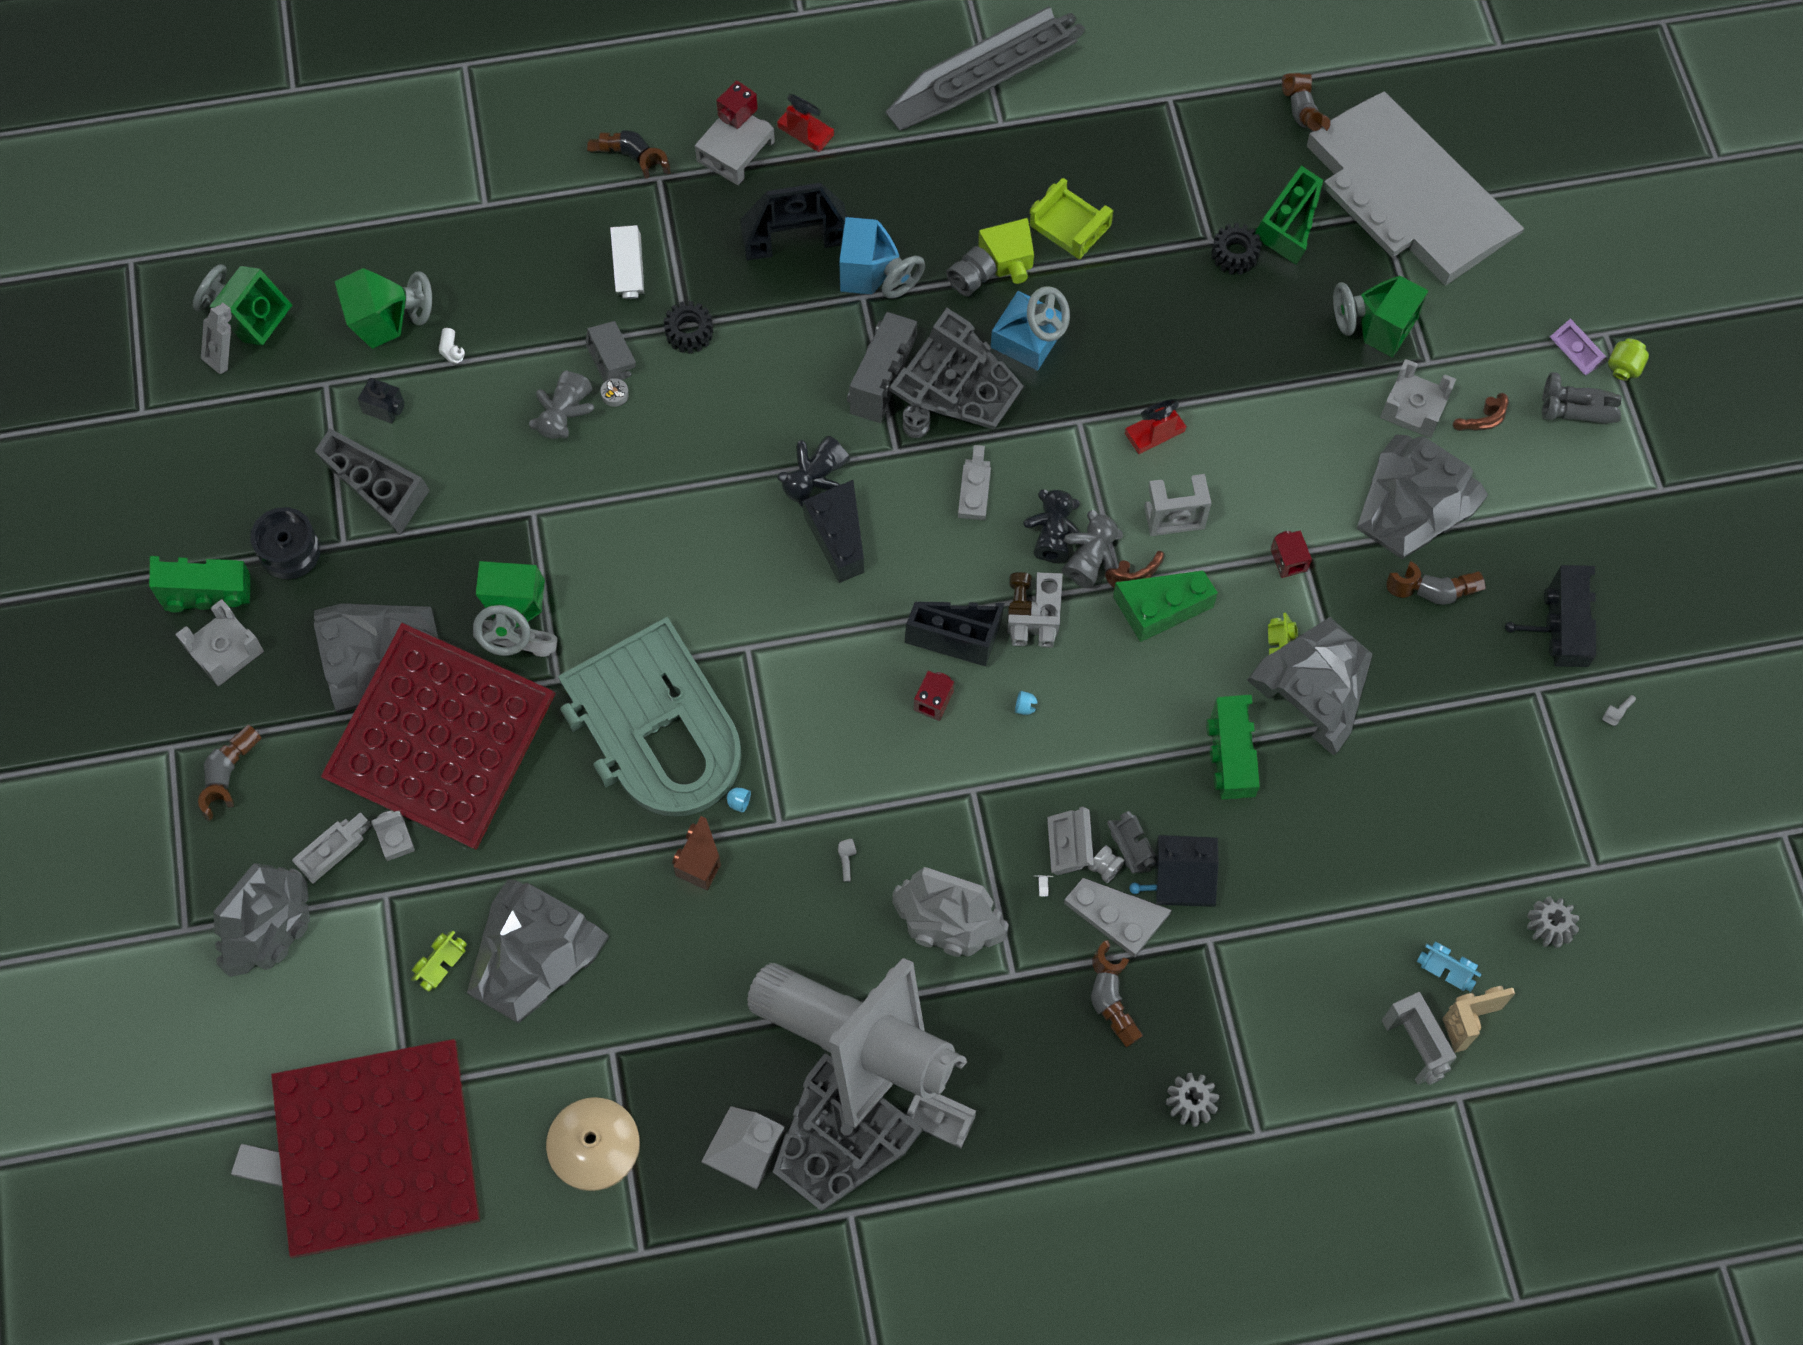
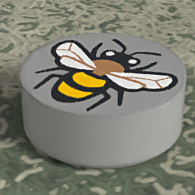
(614, 392)

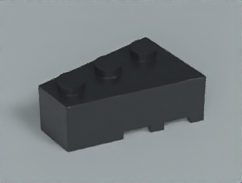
(837, 529)
(1570, 616)
(955, 629)

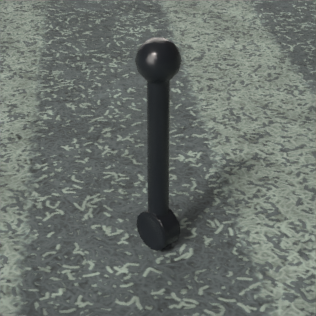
(1511, 627)

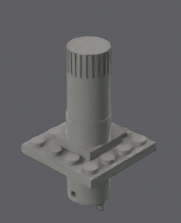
(868, 1040)

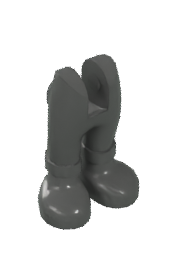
(1594, 406)

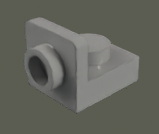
(393, 834)

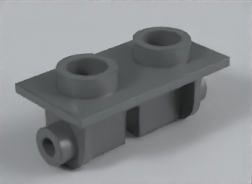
(1137, 855)

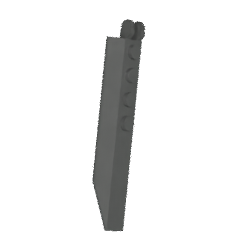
(984, 66)

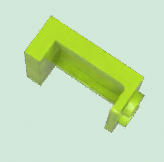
(1069, 219)

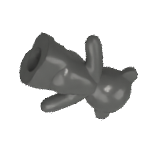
(565, 404)
(1093, 551)

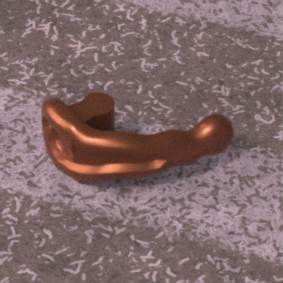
(1493, 406)
(1122, 573)

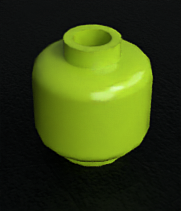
(1628, 359)

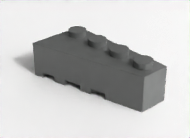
(880, 367)
(376, 480)

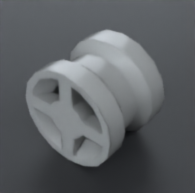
(1107, 864)

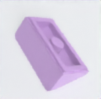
(1578, 347)

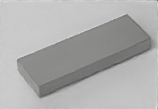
(258, 1165)

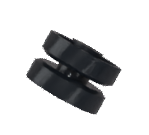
(285, 543)

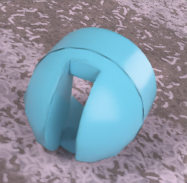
(1023, 703)
(738, 799)

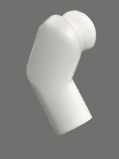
(447, 347)

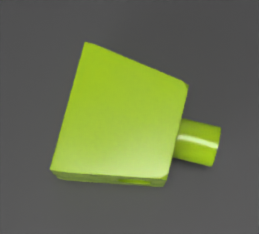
(1009, 248)

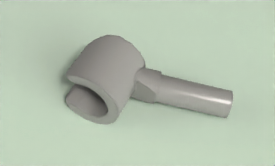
(1614, 715)
(845, 849)

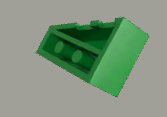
(1291, 216)
(199, 585)
(1163, 601)
(1233, 747)

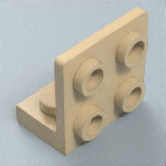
(1463, 1020)

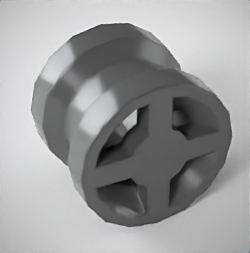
(910, 418)

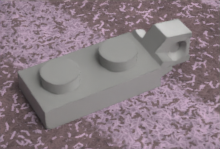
(217, 338)
(975, 486)
(331, 847)

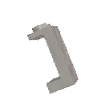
(731, 149)
(1425, 1034)

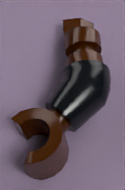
(634, 146)

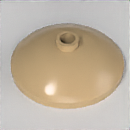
(595, 1164)

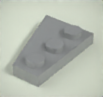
(1116, 914)

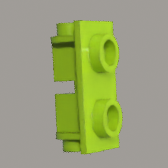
(1281, 632)
(444, 950)

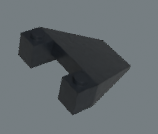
(790, 210)

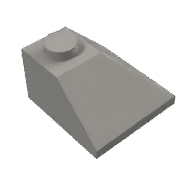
(744, 1146)

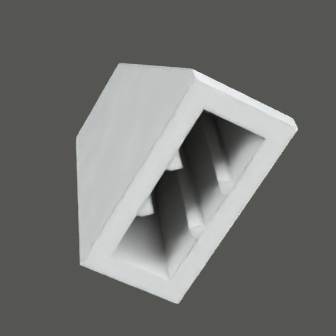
(627, 261)

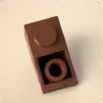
(699, 858)

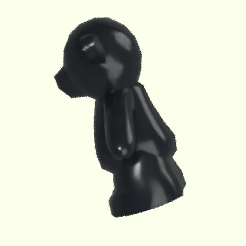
(826, 459)
(1050, 543)

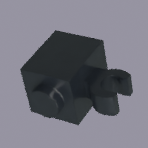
(381, 400)

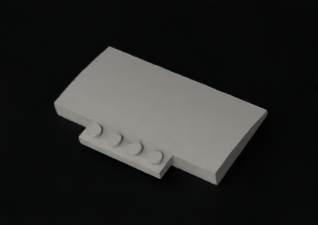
(1409, 189)

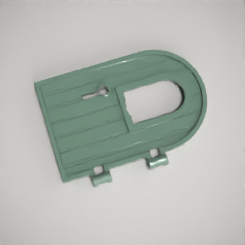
(630, 700)

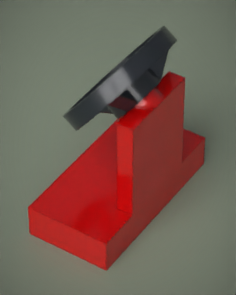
(803, 126)
(1156, 426)

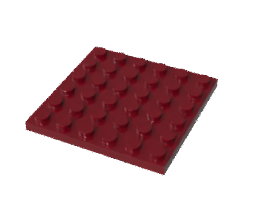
(438, 735)
(374, 1148)

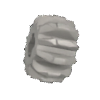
(1563, 919)
(1200, 1092)

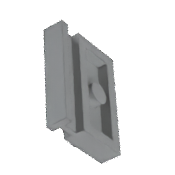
(1070, 841)

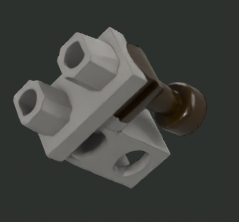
(1037, 616)

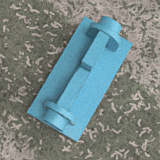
(1460, 971)

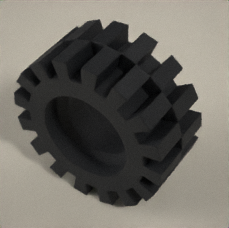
(1236, 236)
(688, 314)

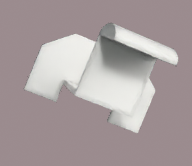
(1043, 885)

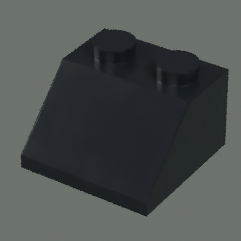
(1186, 870)

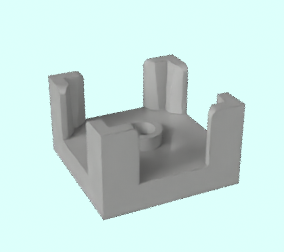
(1416, 401)
(1180, 513)
(221, 645)

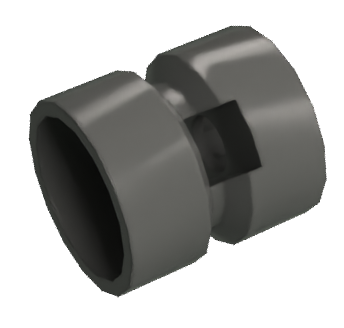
(971, 271)

